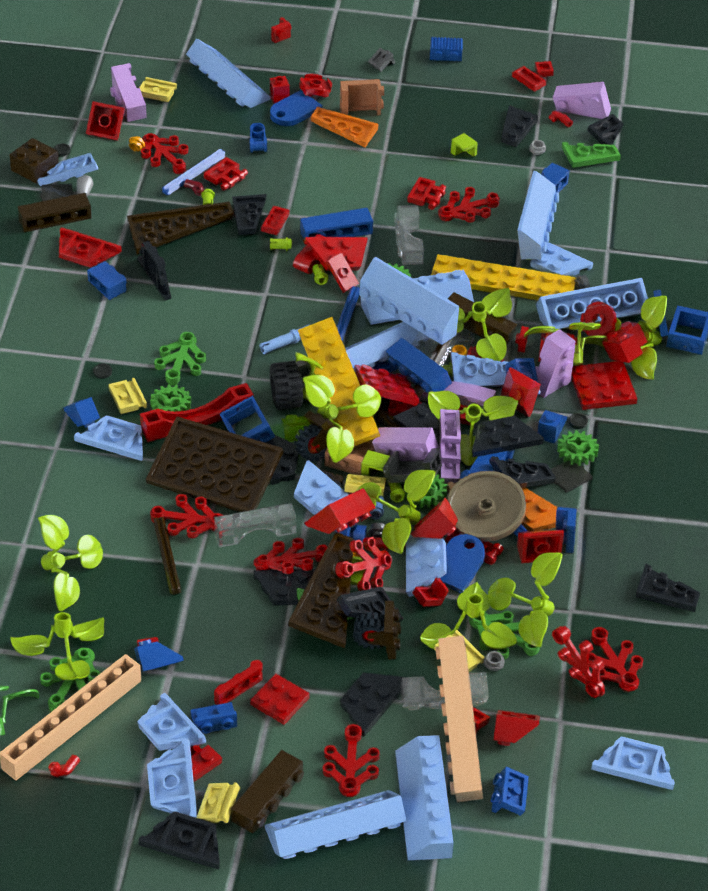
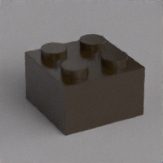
(33, 160)

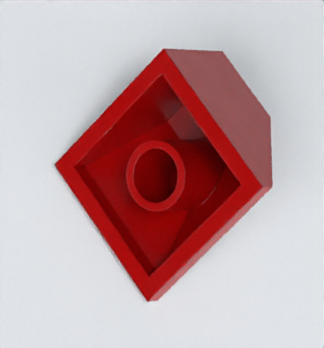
(105, 120)
(522, 389)
(437, 522)
(534, 543)
(513, 726)

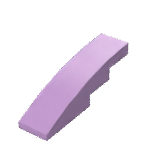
(469, 393)
(450, 445)

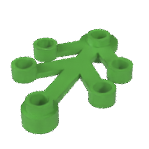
(186, 341)
(477, 623)
(57, 699)

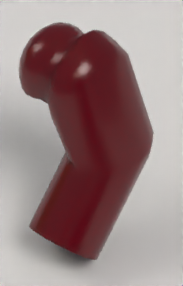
(197, 187)

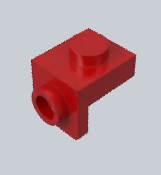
(281, 31)
(431, 595)

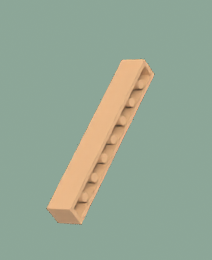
(70, 717)
(460, 719)

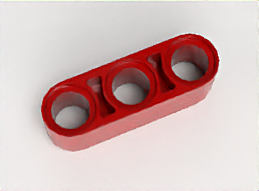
(306, 260)

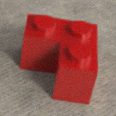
(625, 342)

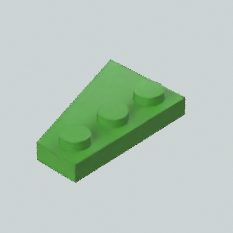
(590, 155)

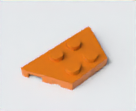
(539, 512)

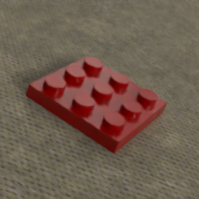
(388, 385)
(603, 385)

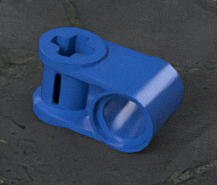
(257, 139)

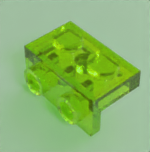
(292, 425)

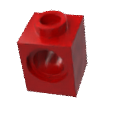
(279, 88)

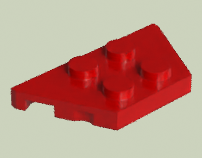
(329, 247)
(84, 248)

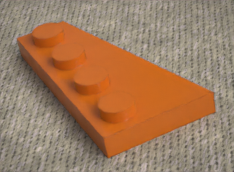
(349, 127)

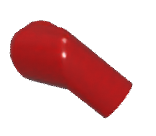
(562, 117)
(65, 769)

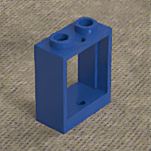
(690, 318)
(246, 408)

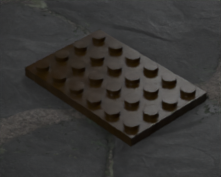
(214, 465)

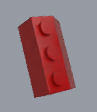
(342, 513)

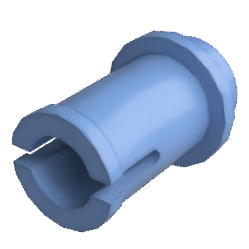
(378, 512)

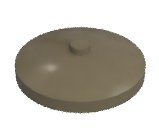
(487, 505)

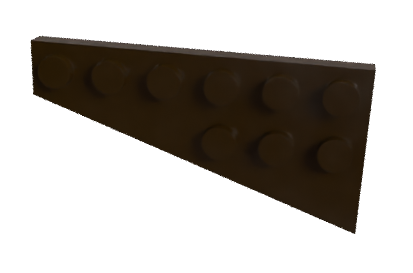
(173, 224)
(317, 608)

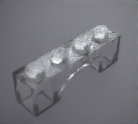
(410, 248)
(233, 527)
(418, 693)

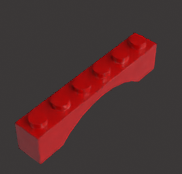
(158, 422)

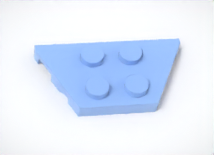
(69, 168)
(560, 262)
(114, 436)
(316, 489)
(424, 561)
(168, 725)
(636, 762)
(172, 781)

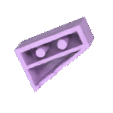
(126, 93)
(583, 99)
(555, 362)
(409, 442)

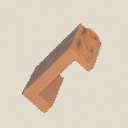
(361, 96)
(353, 461)

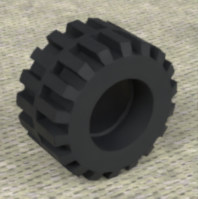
(286, 385)

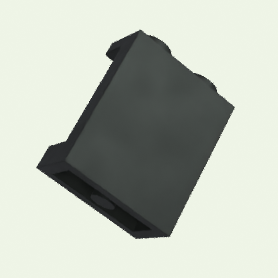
(398, 471)

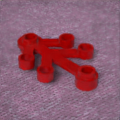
(153, 141)
(449, 212)
(188, 518)
(290, 557)
(381, 560)
(599, 637)
(580, 664)
(351, 765)

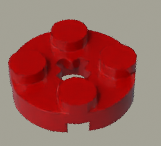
(314, 85)
(605, 312)

